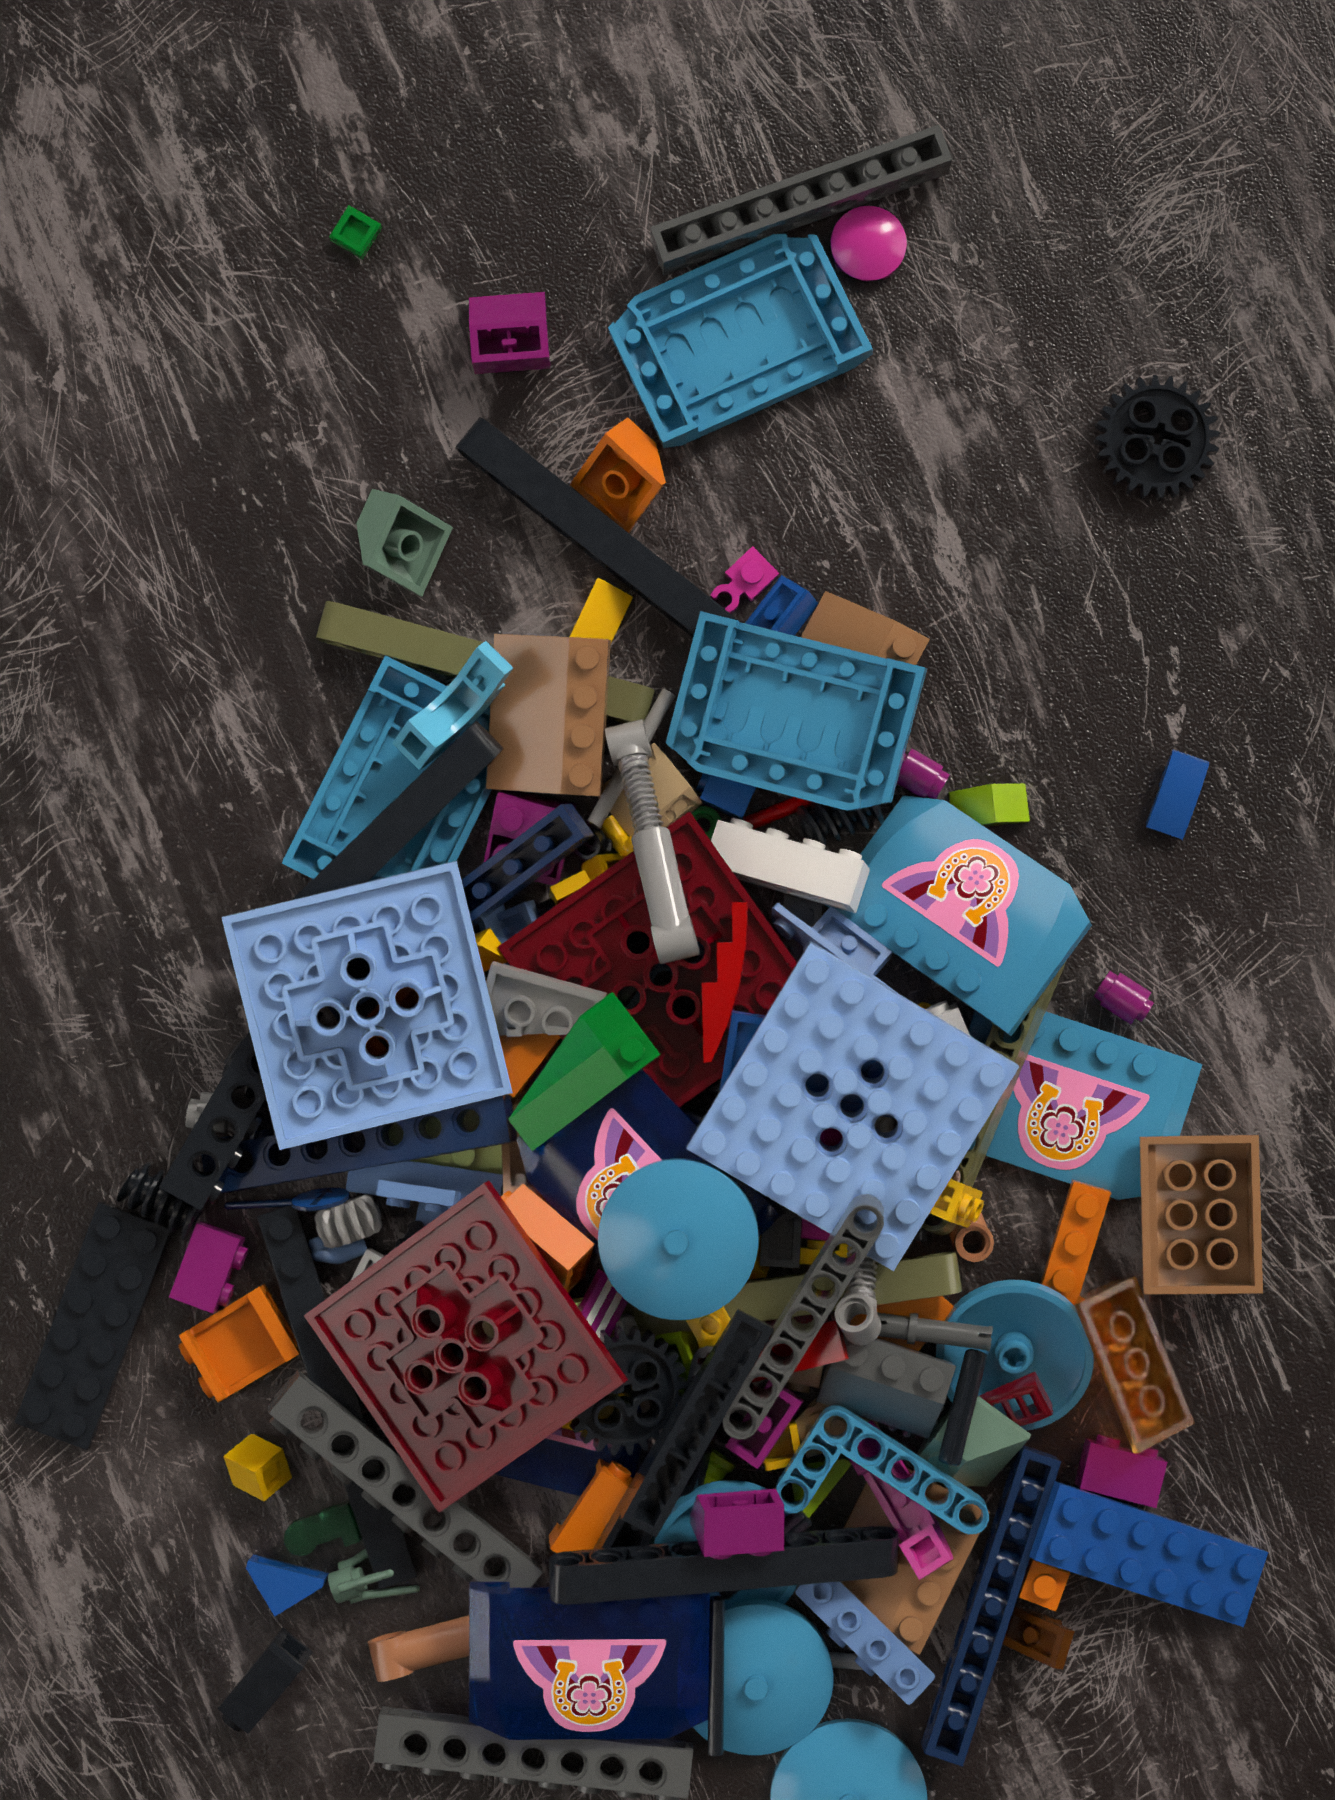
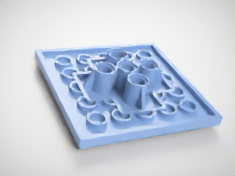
(413, 936)
(830, 1024)

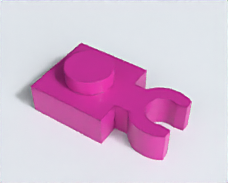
(747, 577)

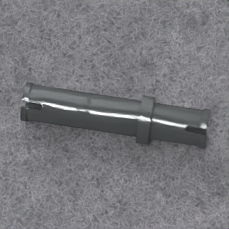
(935, 1331)

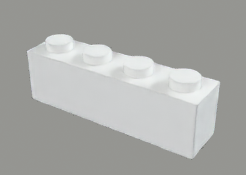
(792, 866)

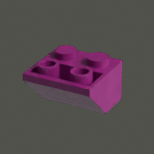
(509, 333)
(515, 814)
(738, 1523)

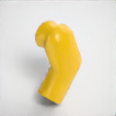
(621, 841)

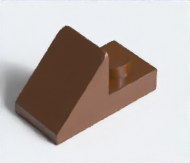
(1039, 1637)

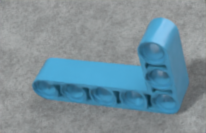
(880, 1466)

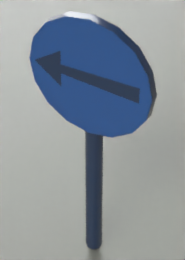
(307, 1201)

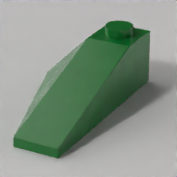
(587, 1066)

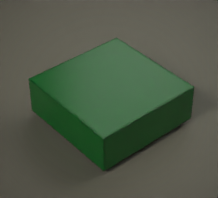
(355, 232)

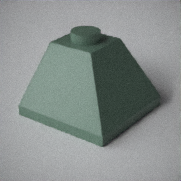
(400, 540)
(988, 1448)

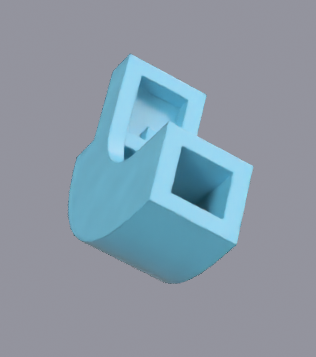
(455, 708)

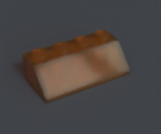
(1133, 1362)

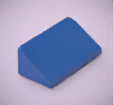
(784, 608)

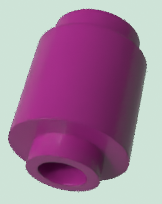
(921, 775)
(1124, 997)

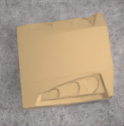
(672, 793)

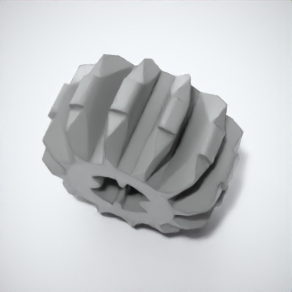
(349, 1221)

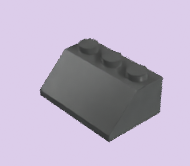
(889, 1385)

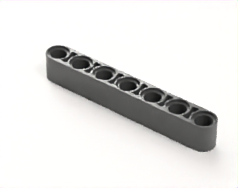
(815, 1301)

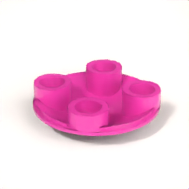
(868, 243)

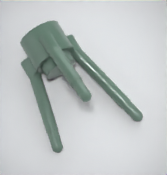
(350, 1582)

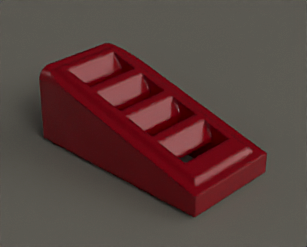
(1017, 1389)

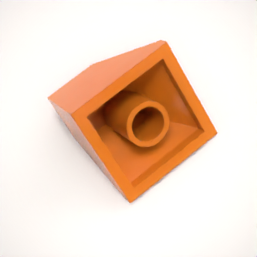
(622, 474)

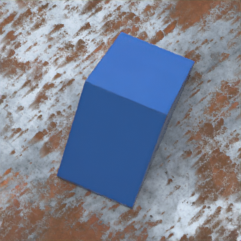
(283, 1582)

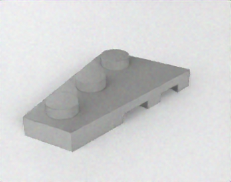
(535, 1002)

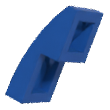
(1177, 794)

